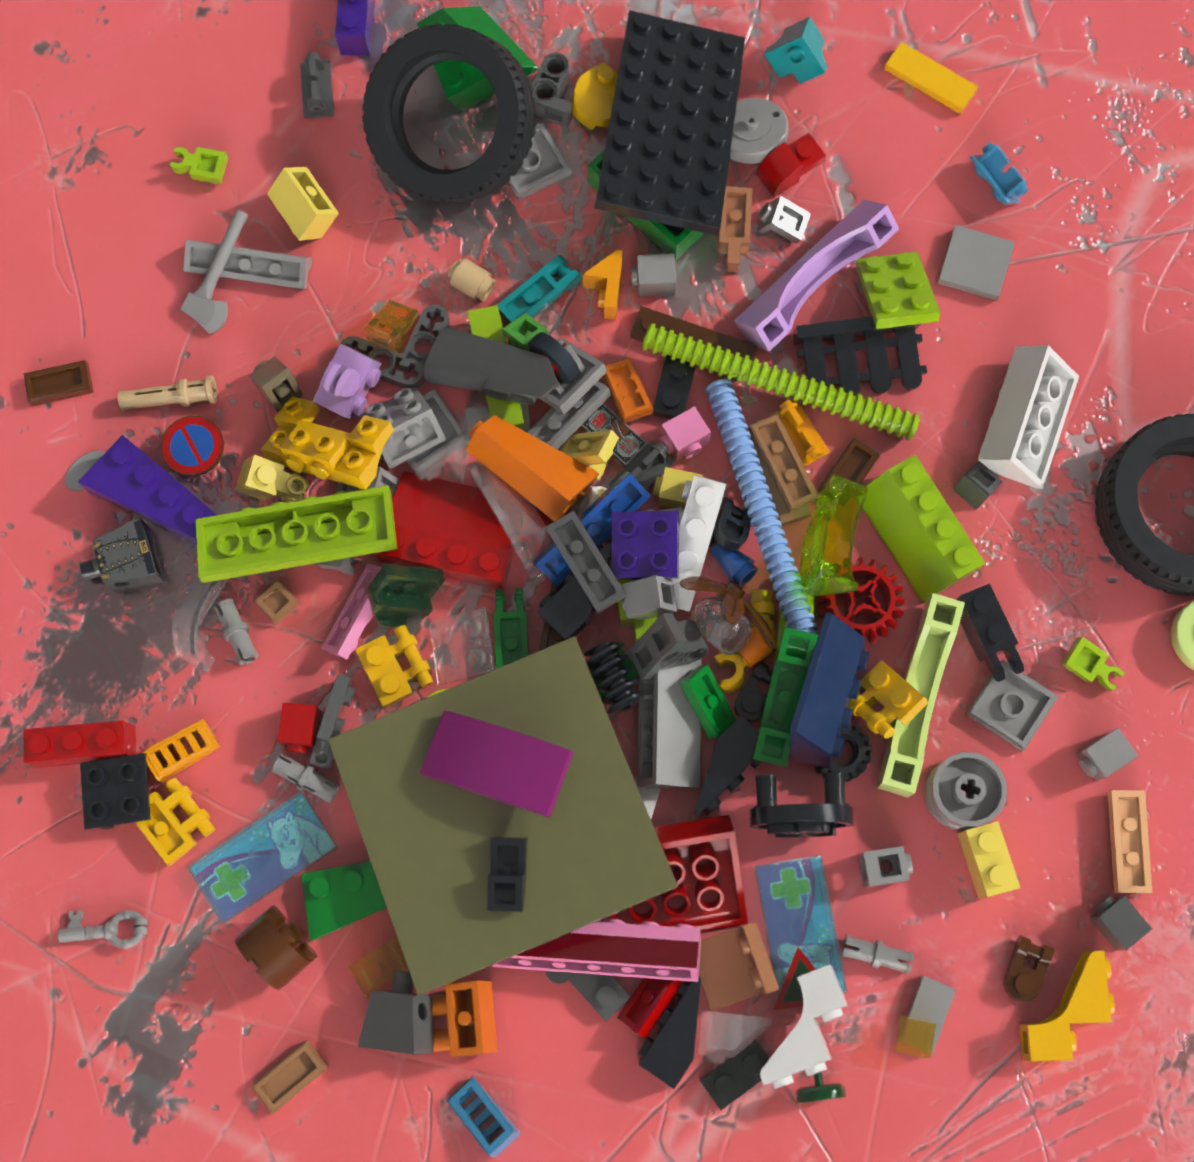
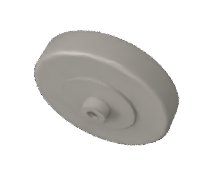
(757, 130)

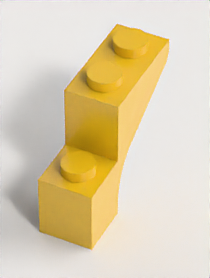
(1083, 1001)

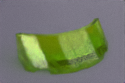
(830, 538)

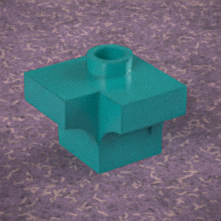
(798, 52)

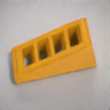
(164, 746)

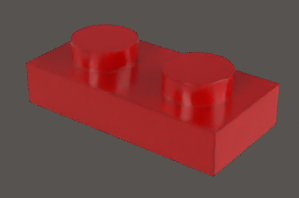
(648, 1004)

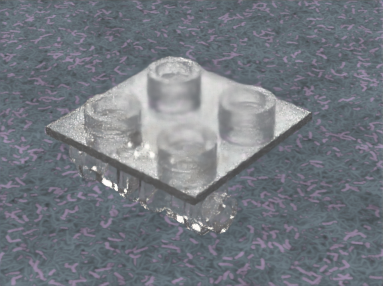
(462, 646)

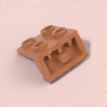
(735, 967)

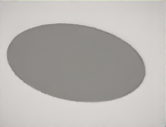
(80, 468)

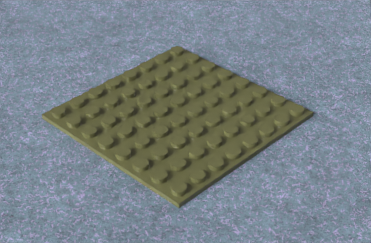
(435, 839)

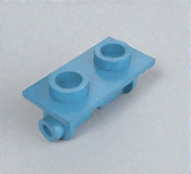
(991, 167)

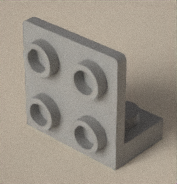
(413, 425)

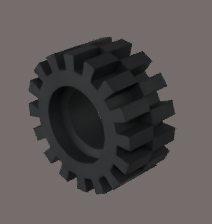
(860, 756)

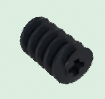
(614, 677)

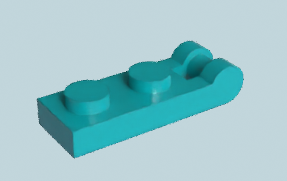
(539, 290)

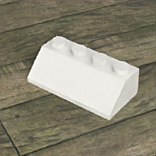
(1029, 415)

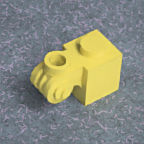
(266, 479)

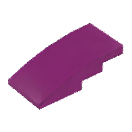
(497, 763)

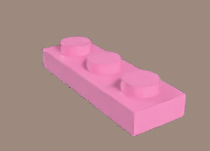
(353, 617)

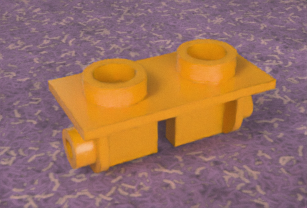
(802, 432)

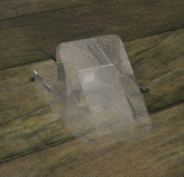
(451, 453)

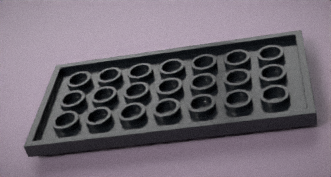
(671, 124)

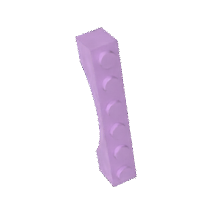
(854, 236)

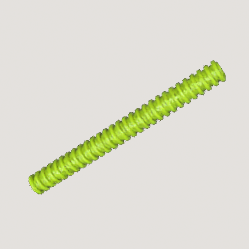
(781, 382)

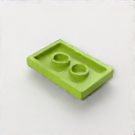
(897, 290)

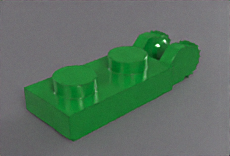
(510, 630)

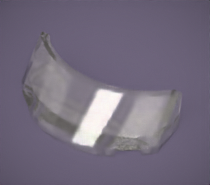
(516, 516)
(187, 616)

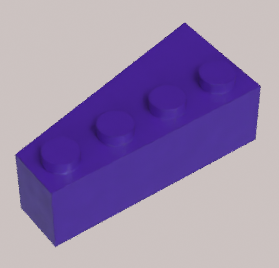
(144, 488)

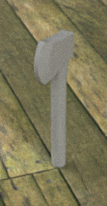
(199, 305)

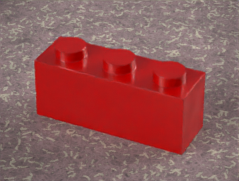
(78, 743)

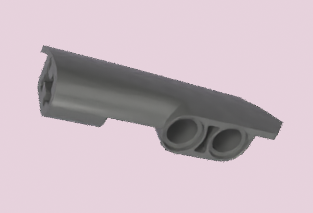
(489, 366)

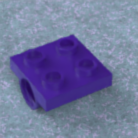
(645, 544)

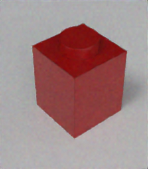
(299, 727)

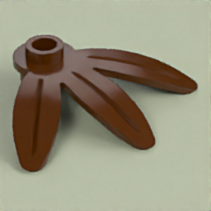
(733, 603)

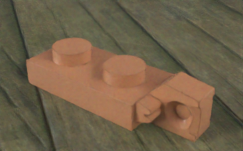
(735, 225)

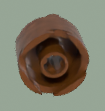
(275, 948)

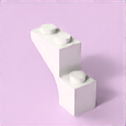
(805, 1044)

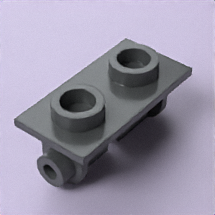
(316, 87)
(648, 464)

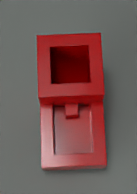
(789, 162)

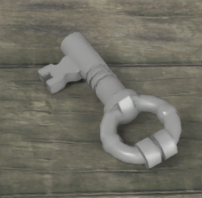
(76, 932)

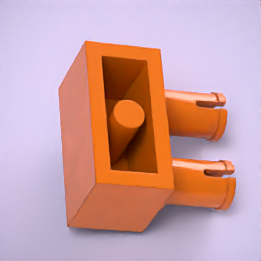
(470, 1019)

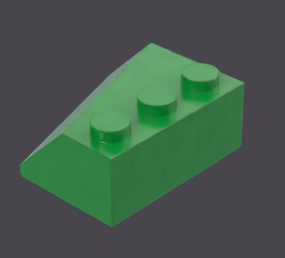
(461, 81)

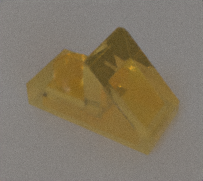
(391, 325)

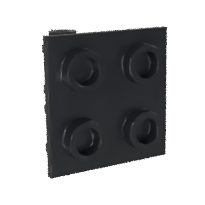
(115, 791)

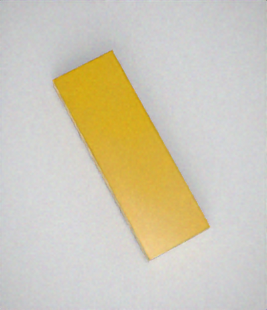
(931, 78)

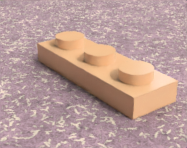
(1129, 842)

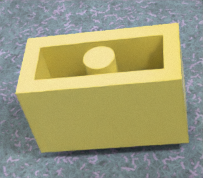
(302, 203)
(988, 860)

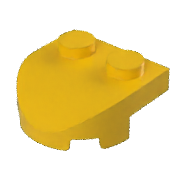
(594, 96)

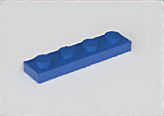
(622, 496)

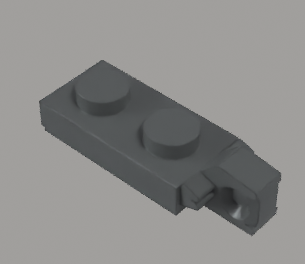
(332, 723)

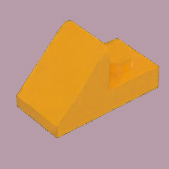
(606, 278)

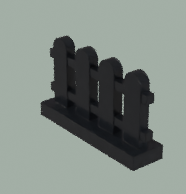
(844, 349)

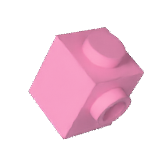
(685, 434)

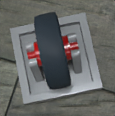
(572, 367)

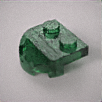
(403, 593)

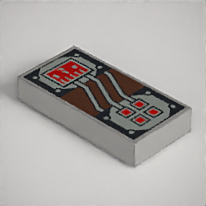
(629, 442)

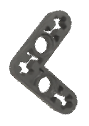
(409, 358)

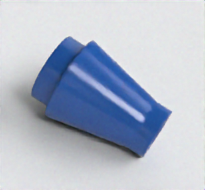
(735, 564)

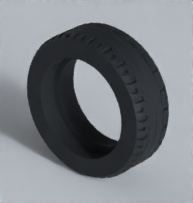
(385, 110)
(1119, 511)

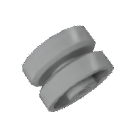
(984, 785)

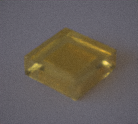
(915, 1037)

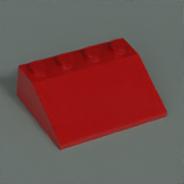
(448, 530)
(707, 877)

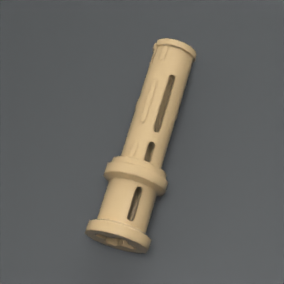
(182, 392)

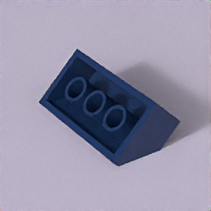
(827, 694)

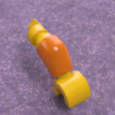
(755, 648)

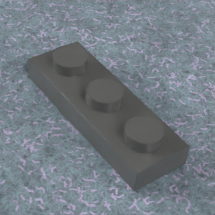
(585, 562)

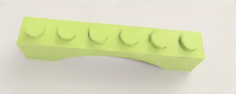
(925, 669)

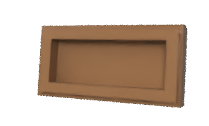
(290, 1077)

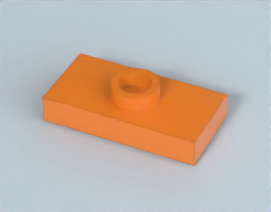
(627, 390)

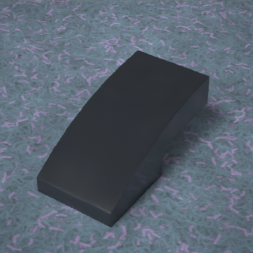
(507, 874)

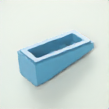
(505, 1139)

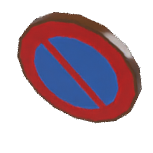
(192, 446)

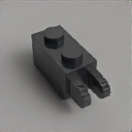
(989, 631)

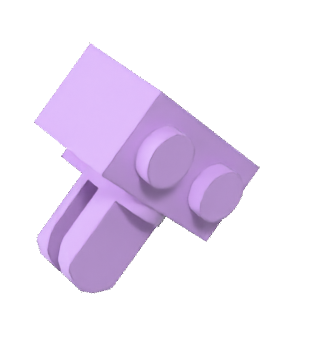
(347, 382)

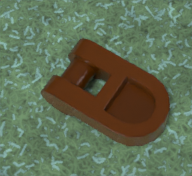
(1021, 981)

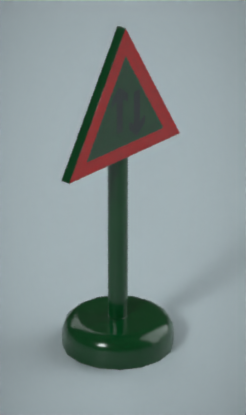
(792, 997)

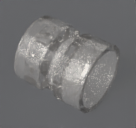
(716, 630)

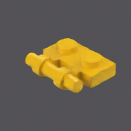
(385, 671)
(891, 691)
(165, 830)

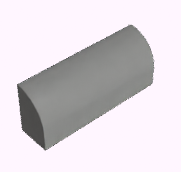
(668, 732)

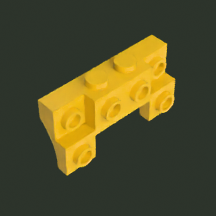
(324, 450)

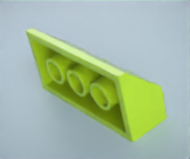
(920, 529)

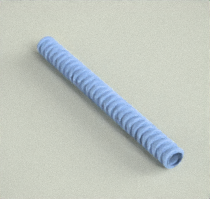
(760, 506)

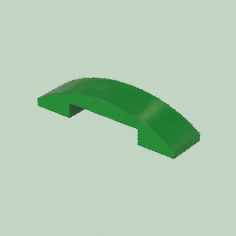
(783, 696)

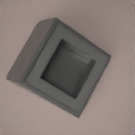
(977, 485)

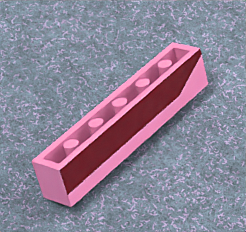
(619, 950)

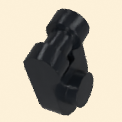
(731, 525)
(751, 700)

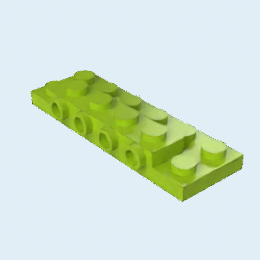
(295, 533)

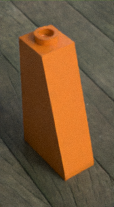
(531, 466)

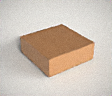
(277, 602)

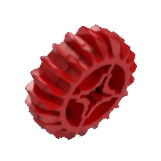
(870, 607)

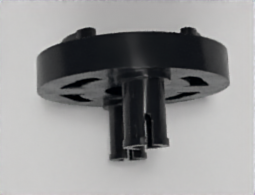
(801, 819)

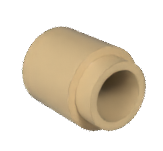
(471, 279)

